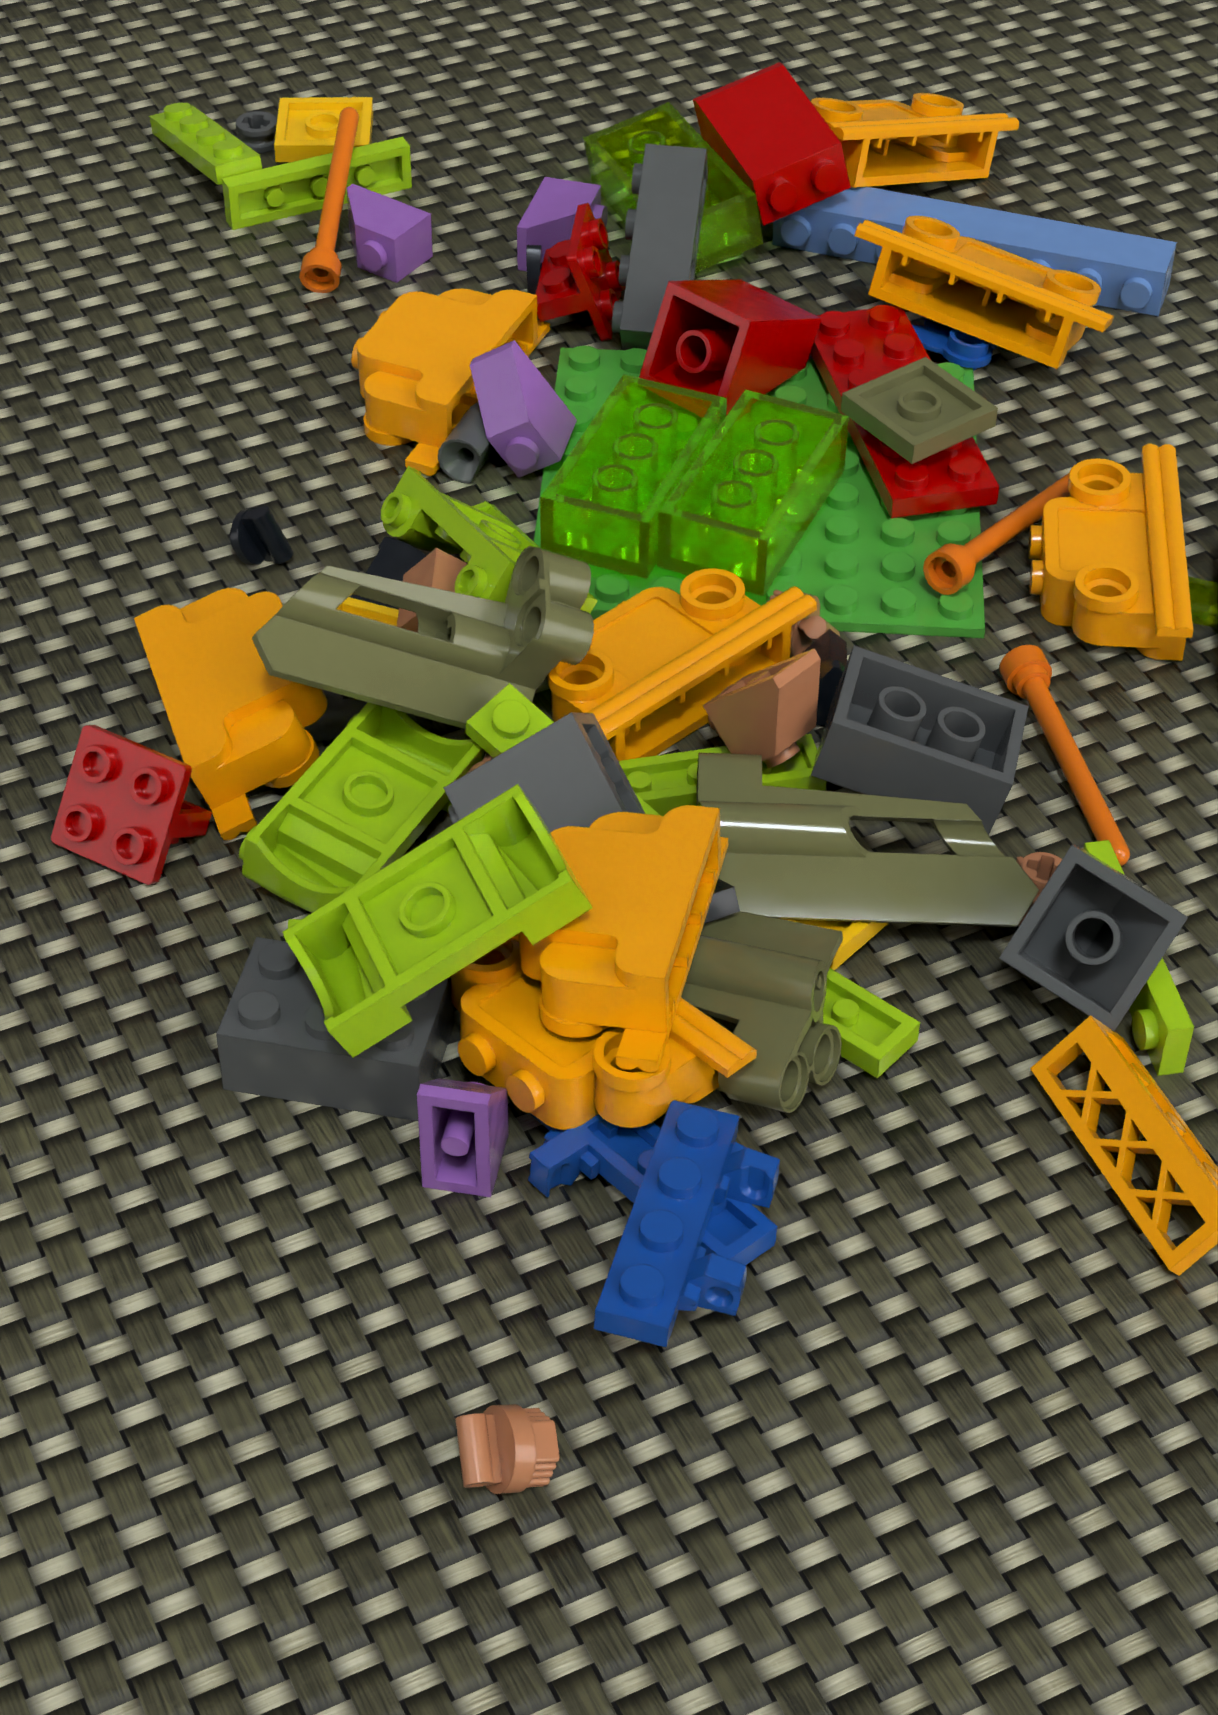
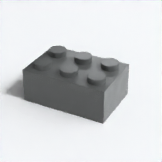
(919, 736)
(281, 1049)

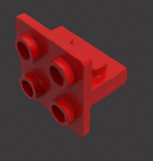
(580, 275)
(125, 805)

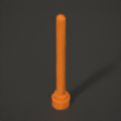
(321, 266)
(954, 565)
(1029, 676)

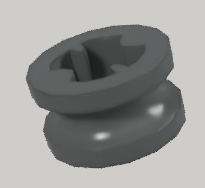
(257, 130)

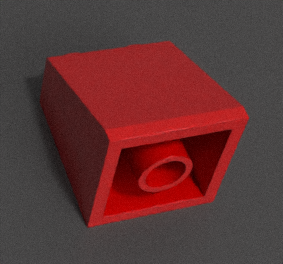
(773, 141)
(727, 339)

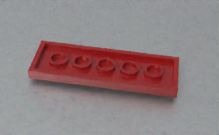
(867, 345)

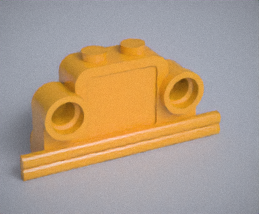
(914, 143)
(983, 289)
(420, 360)
(1117, 556)
(670, 655)
(223, 705)
(637, 943)
(577, 1078)

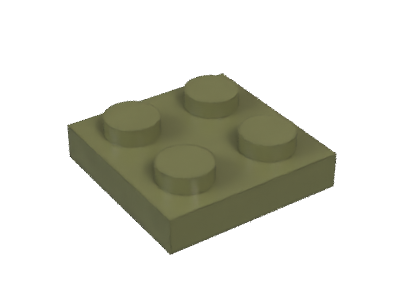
(919, 410)

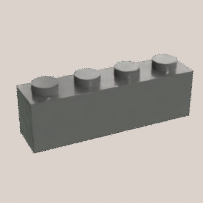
(663, 236)

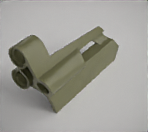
(463, 642)
(801, 862)
(773, 986)

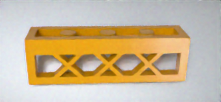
(1146, 1112)

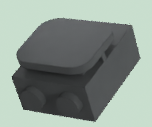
(561, 769)

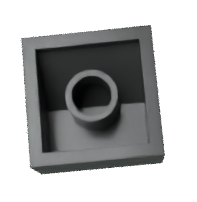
(1093, 937)

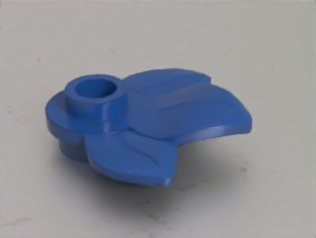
(955, 345)

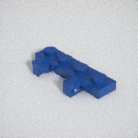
(621, 1157)
(660, 1251)

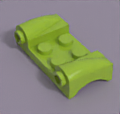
(477, 532)
(355, 807)
(434, 917)

